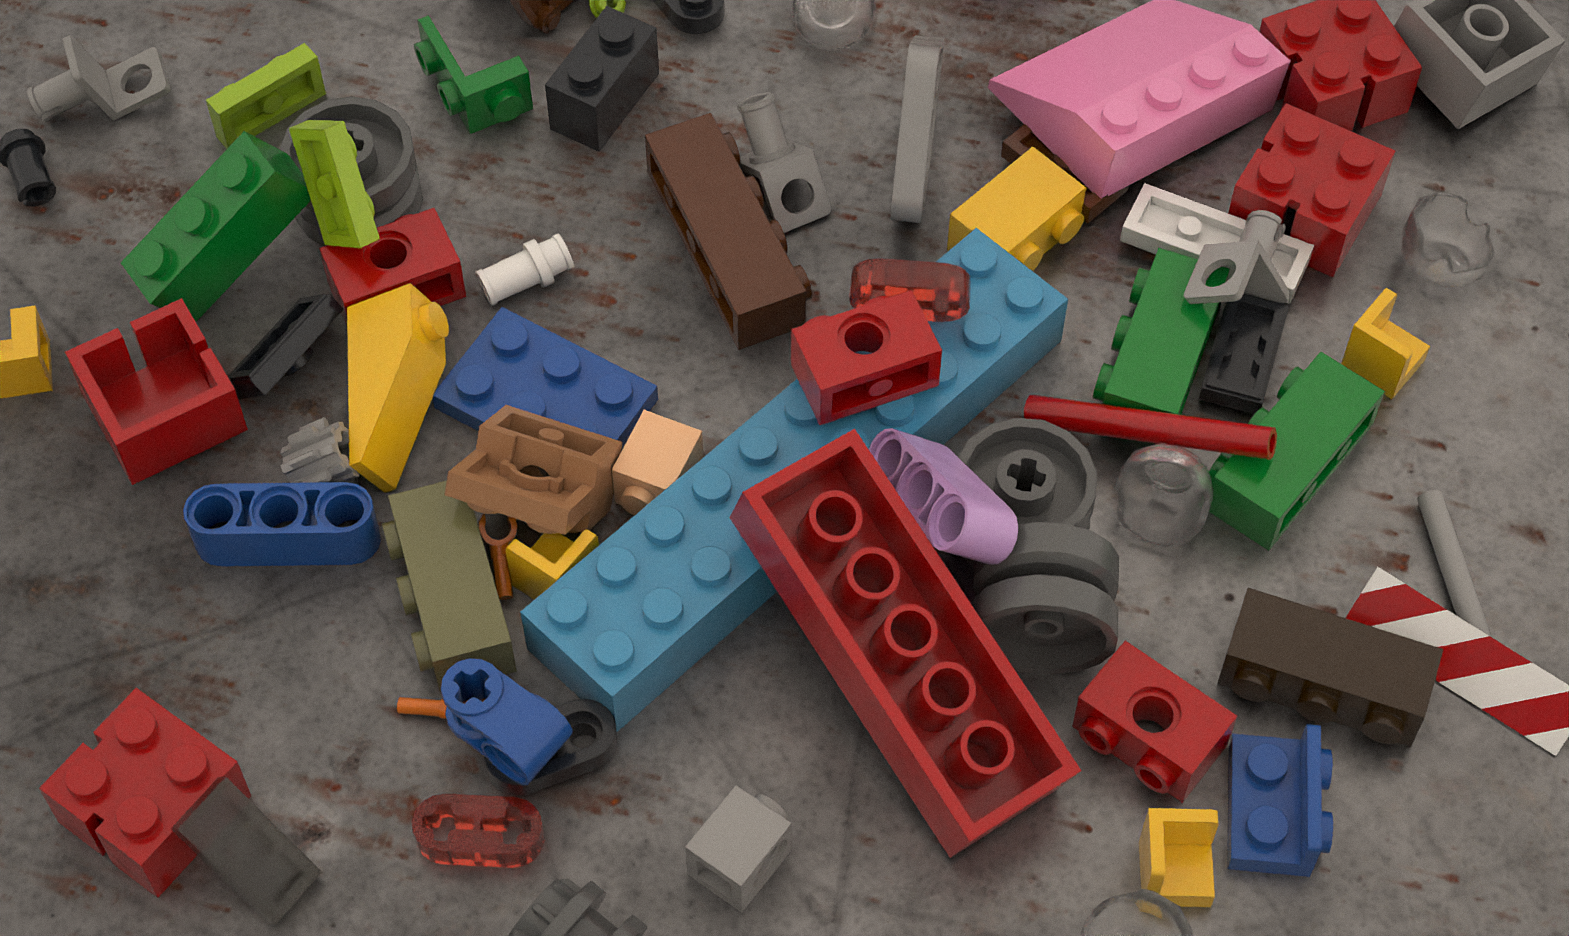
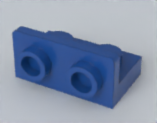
(1278, 803)

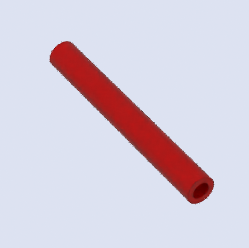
(1154, 426)

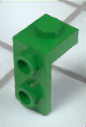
(481, 97)

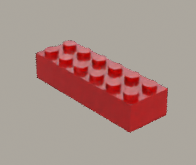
(902, 642)

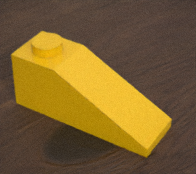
(392, 376)

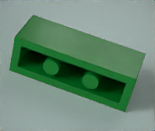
(219, 226)
(1161, 341)
(1317, 426)

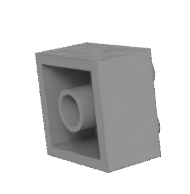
(1477, 52)

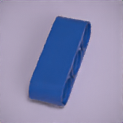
(258, 507)

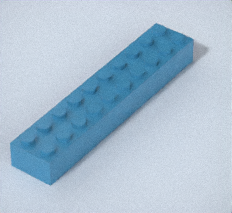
(679, 568)

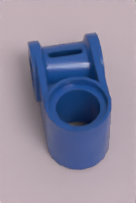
(510, 726)

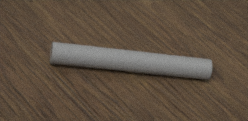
(1451, 559)

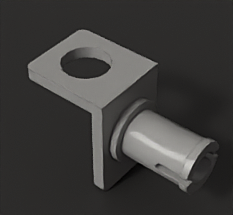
(92, 82)
(780, 161)
(1248, 262)

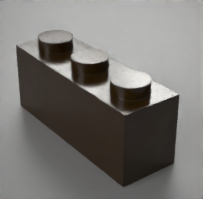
(1330, 668)

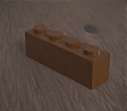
(727, 231)

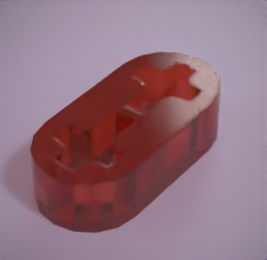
(939, 287)
(478, 830)

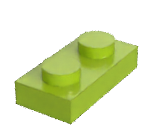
(267, 95)
(335, 183)

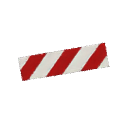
(1471, 661)

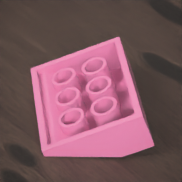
(1143, 90)

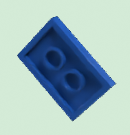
(545, 375)

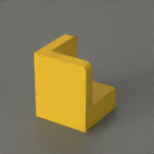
(1382, 349)
(25, 357)
(544, 563)
(1178, 855)

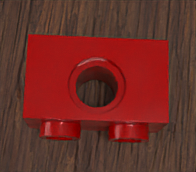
(415, 252)
(842, 382)
(1138, 689)

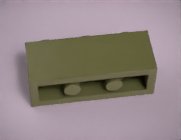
(447, 581)

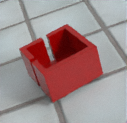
(1337, 52)
(1323, 175)
(168, 406)
(138, 786)

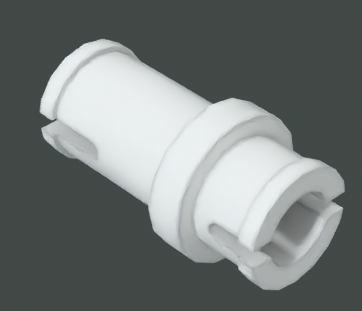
(532, 266)

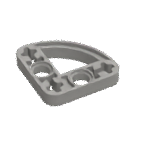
(917, 128)

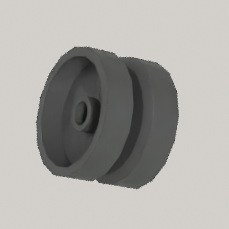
(383, 158)
(1035, 471)
(1051, 599)

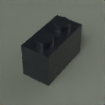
(602, 78)

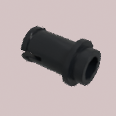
(23, 156)

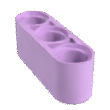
(946, 497)

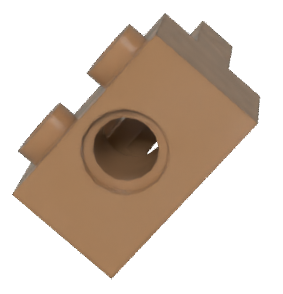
(506, 477)

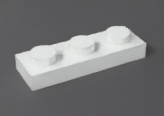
(1185, 226)

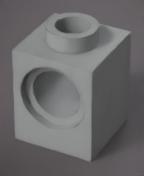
(739, 847)

